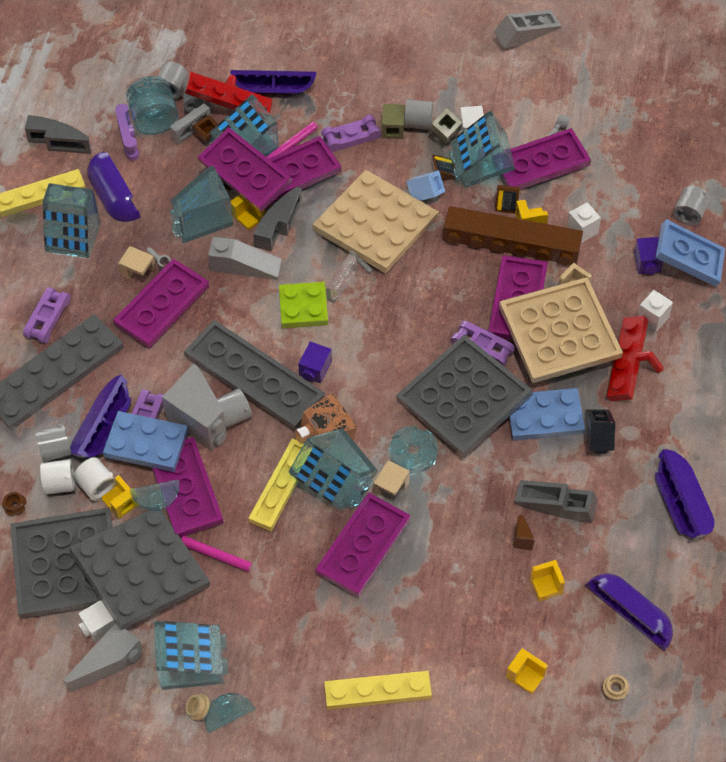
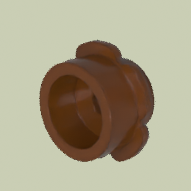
(11, 498)

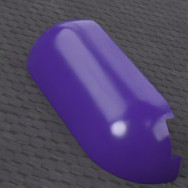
(274, 81)
(111, 188)
(96, 427)
(683, 495)
(633, 607)

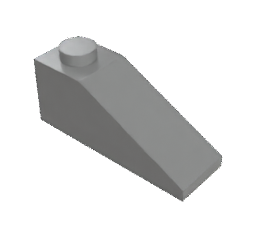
(525, 27)
(242, 259)
(106, 658)

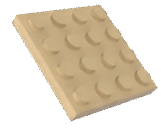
(375, 221)
(560, 330)

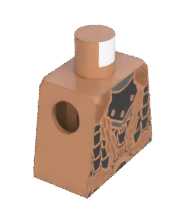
(323, 418)

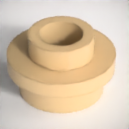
(617, 680)
(197, 706)

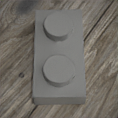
(182, 128)

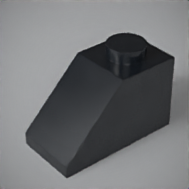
(600, 430)

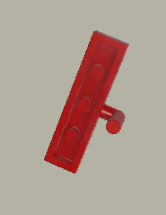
(221, 93)
(626, 368)

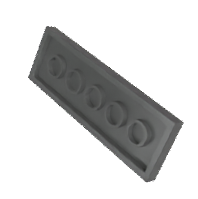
(56, 370)
(254, 373)

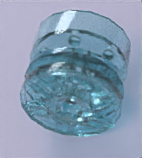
(151, 105)

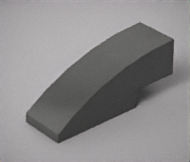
(56, 135)
(278, 220)
(557, 500)

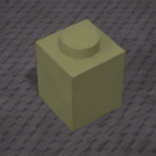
(393, 121)
(446, 126)

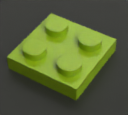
(303, 305)

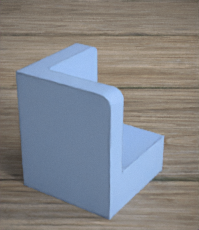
(426, 186)

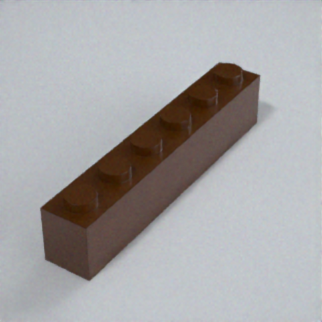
(512, 235)

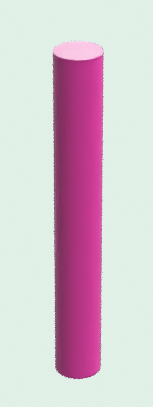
(289, 144)
(217, 554)

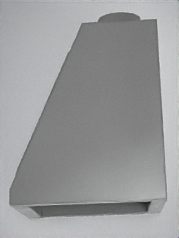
(195, 405)

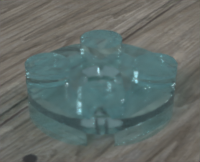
(411, 436)

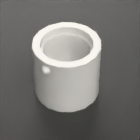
(57, 477)
(94, 478)

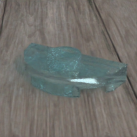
(156, 496)
(226, 709)

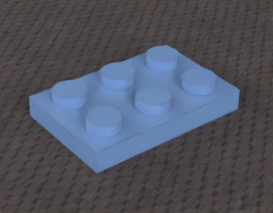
(690, 253)
(548, 415)
(146, 441)

